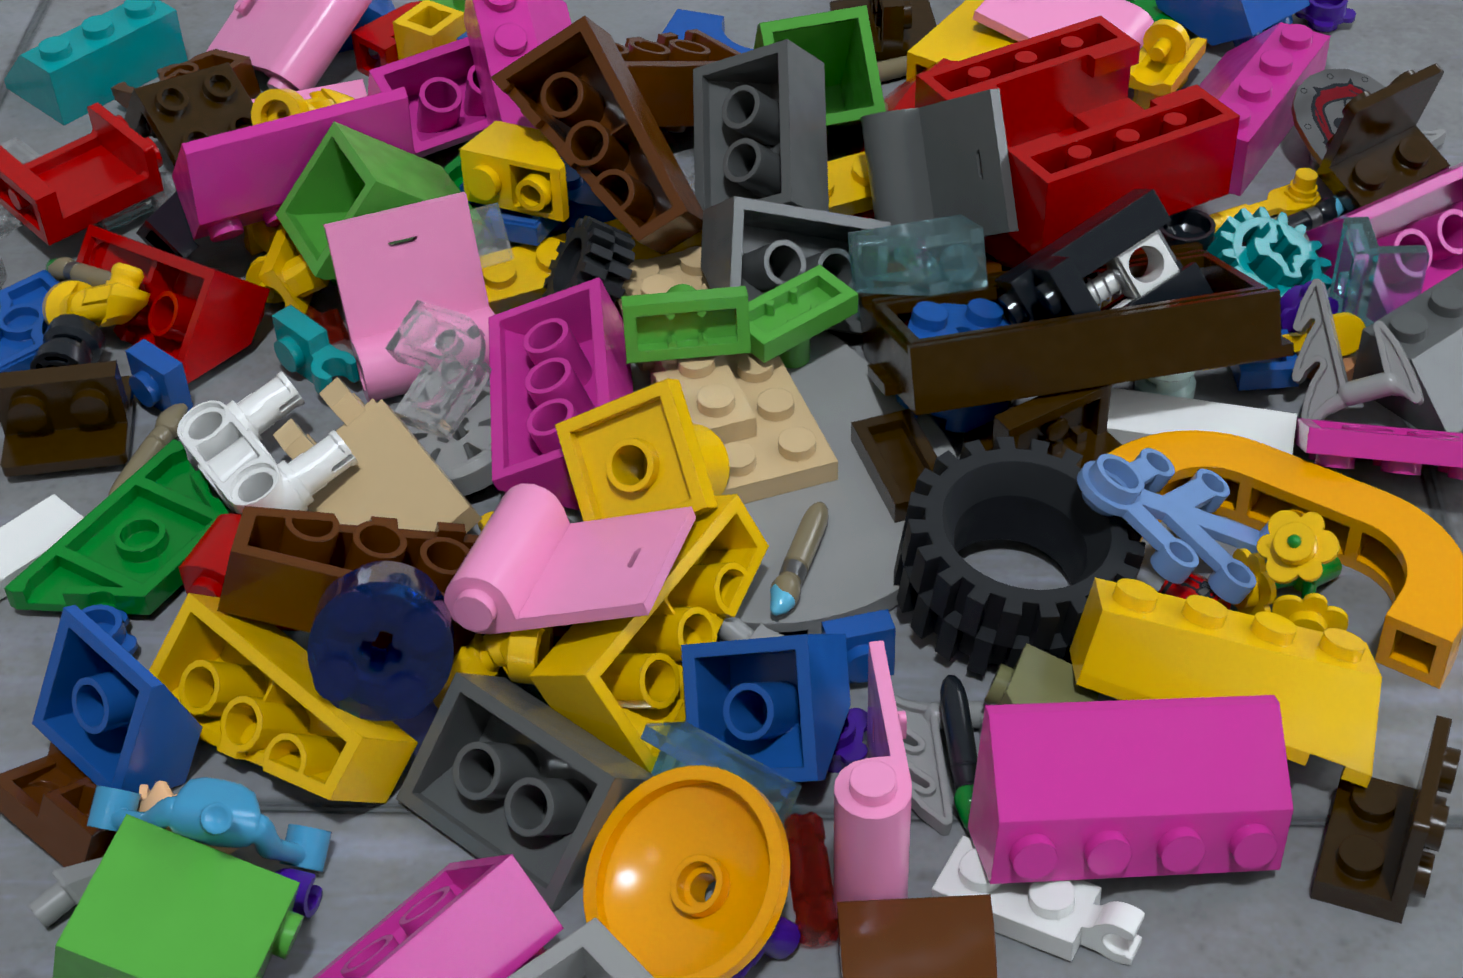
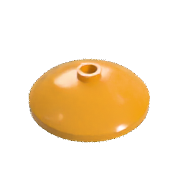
(664, 852)

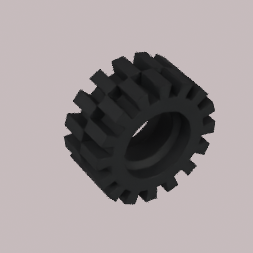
(589, 253)

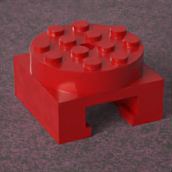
(1080, 137)

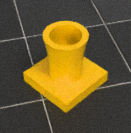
(643, 456)

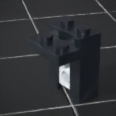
(1052, 279)

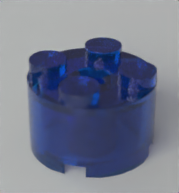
(375, 680)

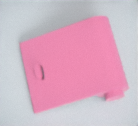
(1035, 17)
(290, 38)
(385, 280)
(547, 572)
(875, 800)

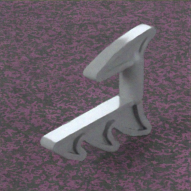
(1330, 387)
(926, 759)

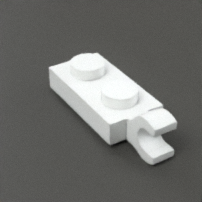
(1047, 913)

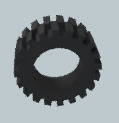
(1013, 498)

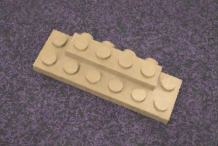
(745, 402)

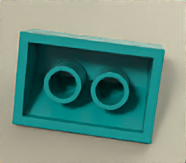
(87, 61)

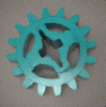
(1274, 250)

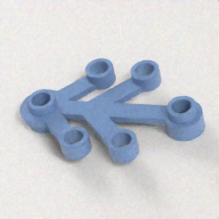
(1130, 491)

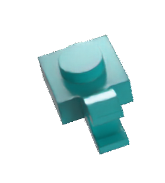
(306, 349)

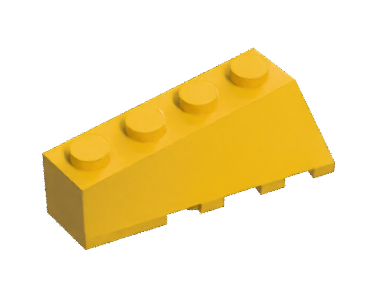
(1194, 647)
(630, 669)
(261, 706)

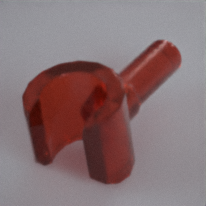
(331, 322)

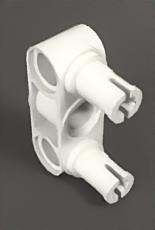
(239, 466)

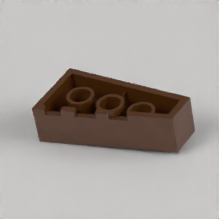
(666, 72)
(602, 128)
(291, 556)

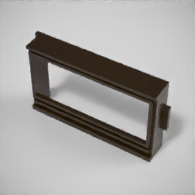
(1072, 351)

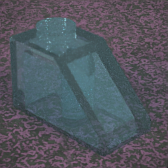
(919, 257)

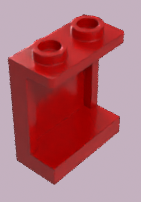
(81, 179)

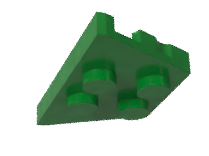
(127, 545)

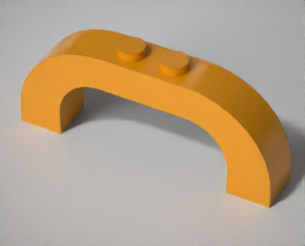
(1375, 531)

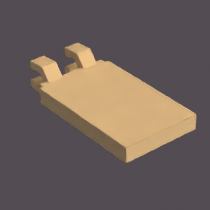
(392, 471)

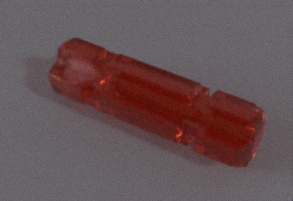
(811, 880)

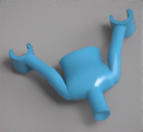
(215, 815)

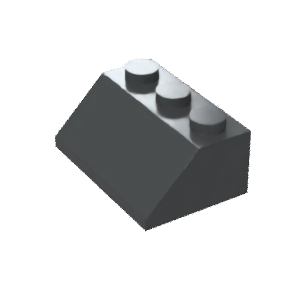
(761, 128)
(773, 242)
(1433, 341)
(517, 781)

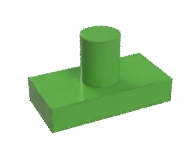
(797, 311)
(686, 323)

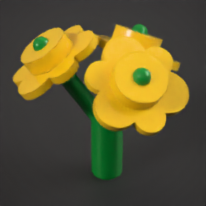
(1297, 556)

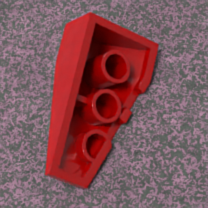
(192, 308)

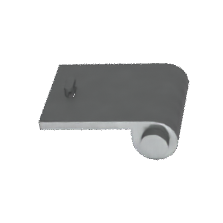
(942, 163)

